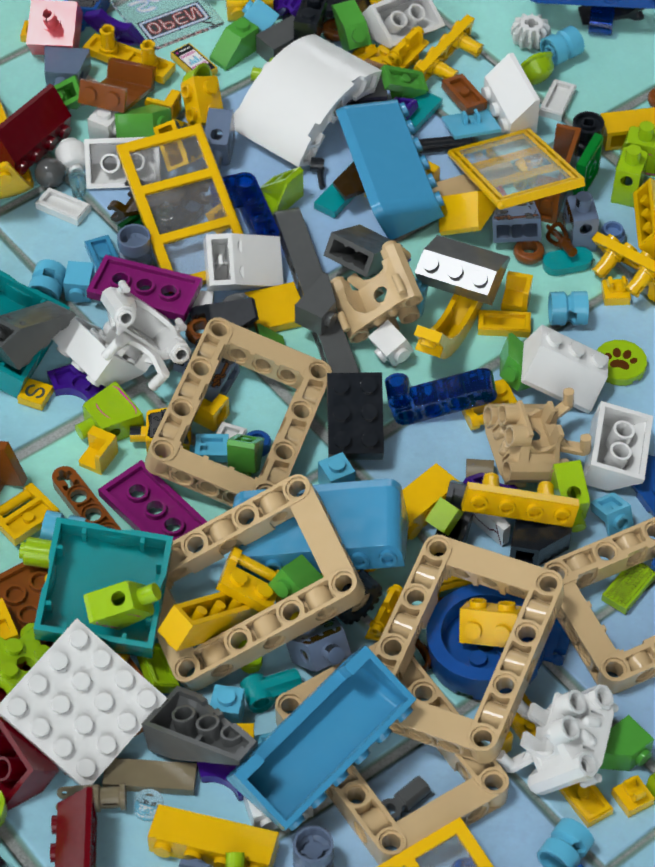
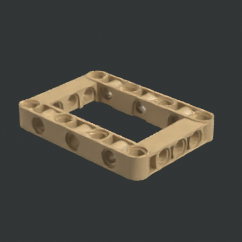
(263, 356)
(579, 622)
(273, 625)
(517, 662)
(370, 818)

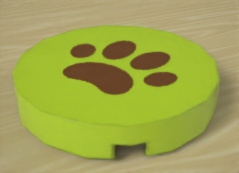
(625, 363)

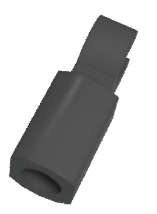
(407, 797)

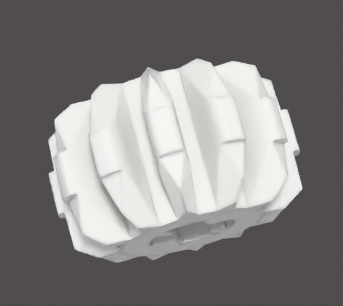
(529, 31)

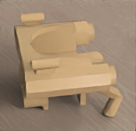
(359, 308)
(511, 435)

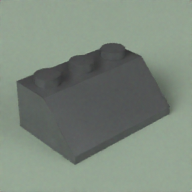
(462, 269)

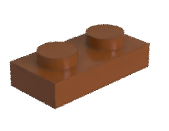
(464, 94)

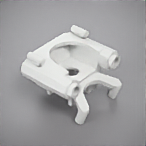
(142, 333)
(567, 740)

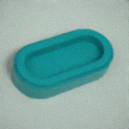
(559, 262)

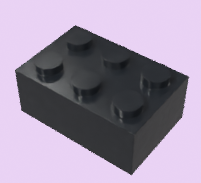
(355, 415)

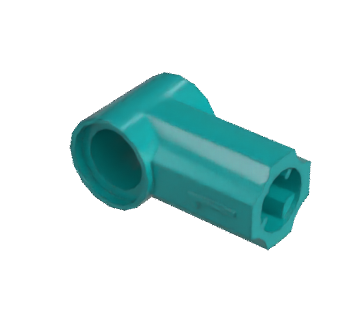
(263, 691)

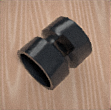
(589, 124)

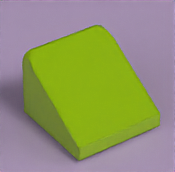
(444, 516)

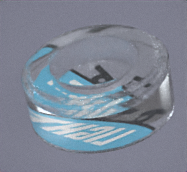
(146, 804)

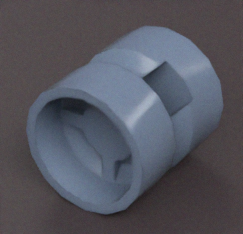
(135, 243)
(313, 848)

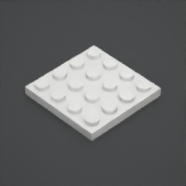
(80, 704)

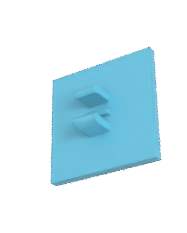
(471, 125)

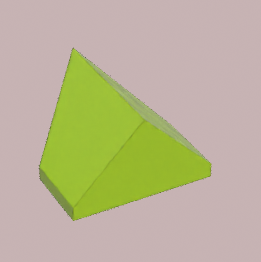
(283, 189)

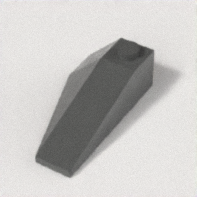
(195, 731)

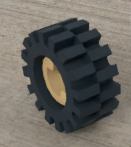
(372, 592)

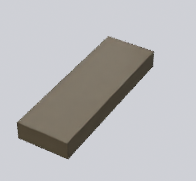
(149, 774)

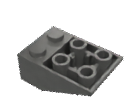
(30, 330)

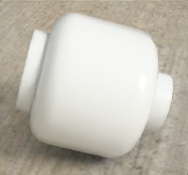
(71, 154)

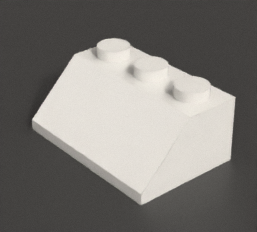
(393, 19)
(511, 96)
(103, 164)
(84, 345)
(559, 362)
(617, 447)

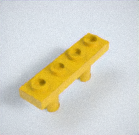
(455, 39)
(104, 47)
(616, 253)
(520, 504)

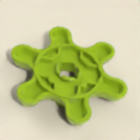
(15, 652)

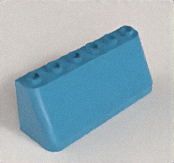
(391, 166)
(366, 515)
(323, 739)

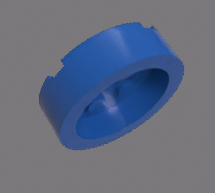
(464, 665)

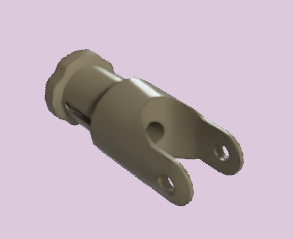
(104, 796)

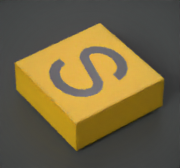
(35, 394)

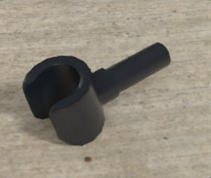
(317, 165)

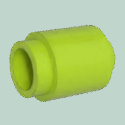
(35, 552)

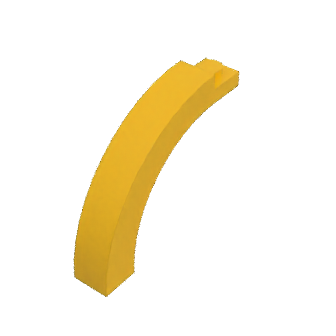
(450, 329)

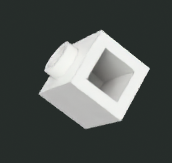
(102, 124)
(390, 344)

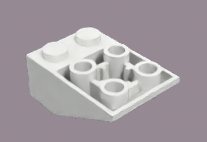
(242, 261)

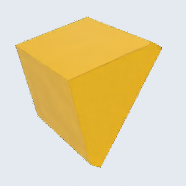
(465, 212)

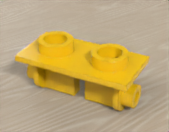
(407, 49)
(381, 619)

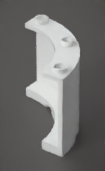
(300, 97)

